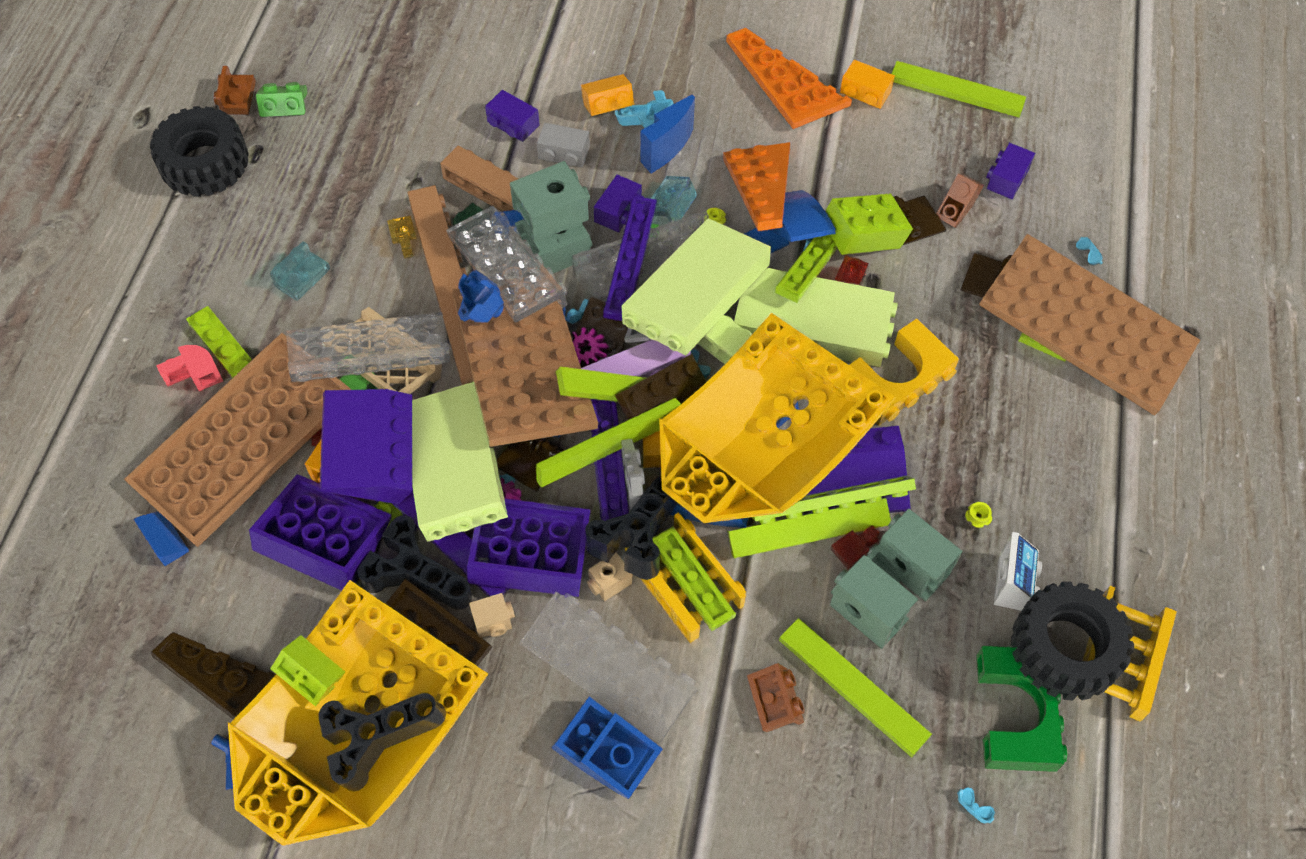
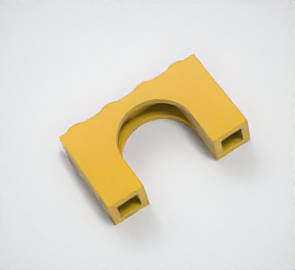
(931, 359)

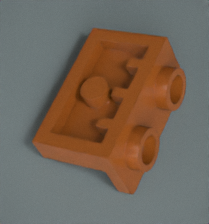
(234, 92)
(776, 697)

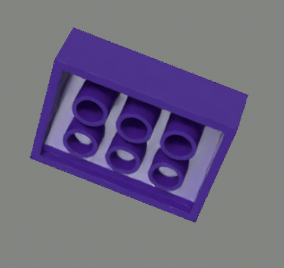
(367, 444)
(873, 459)
(318, 532)
(531, 549)

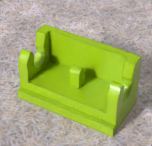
(307, 670)

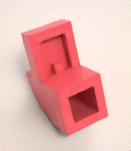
(192, 363)

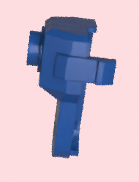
(480, 298)

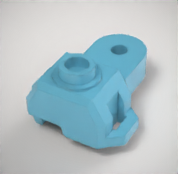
(643, 114)

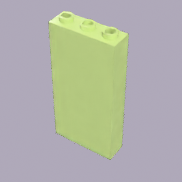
(696, 286)
(834, 314)
(453, 464)

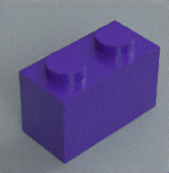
(512, 115)
(1010, 170)
(615, 203)

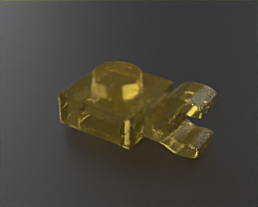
(402, 232)

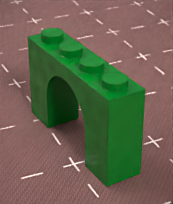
(1030, 750)

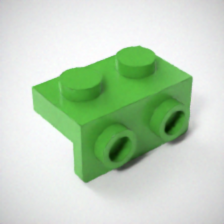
(281, 100)

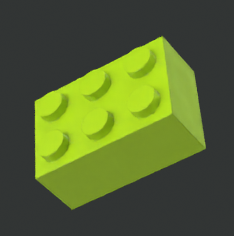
(867, 223)

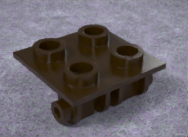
(921, 218)
(982, 274)
(612, 329)
(521, 458)

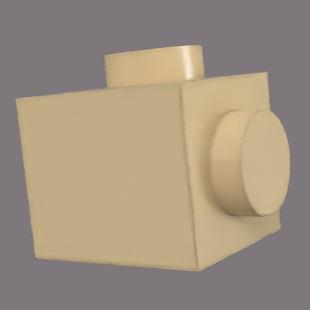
(609, 577)
(492, 615)

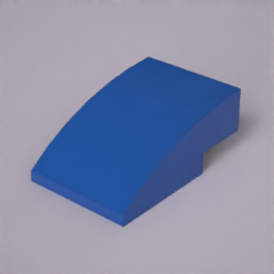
(667, 134)
(803, 218)
(607, 748)

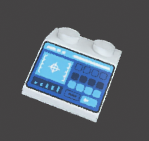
(1017, 573)

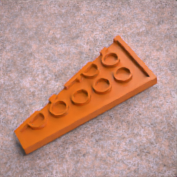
(786, 83)
(761, 181)

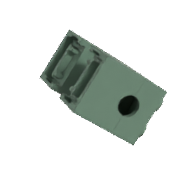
(553, 214)
(871, 589)

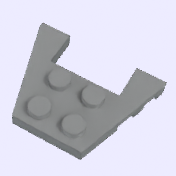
(633, 473)

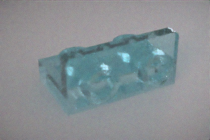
(674, 197)
(299, 271)

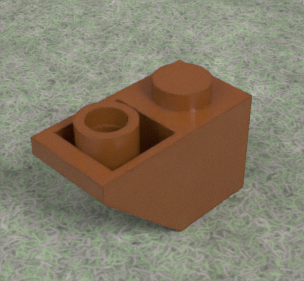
(959, 199)

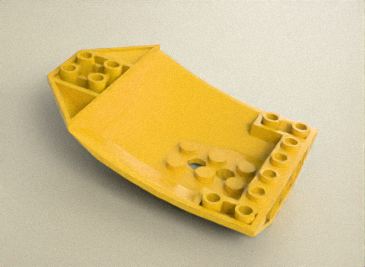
(724, 442)
(278, 741)

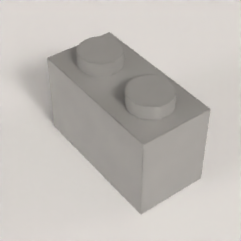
(563, 144)

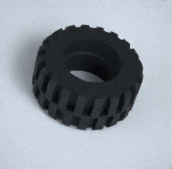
(193, 130)
(1091, 613)

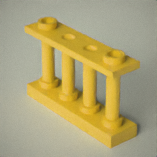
(673, 601)
(1154, 652)

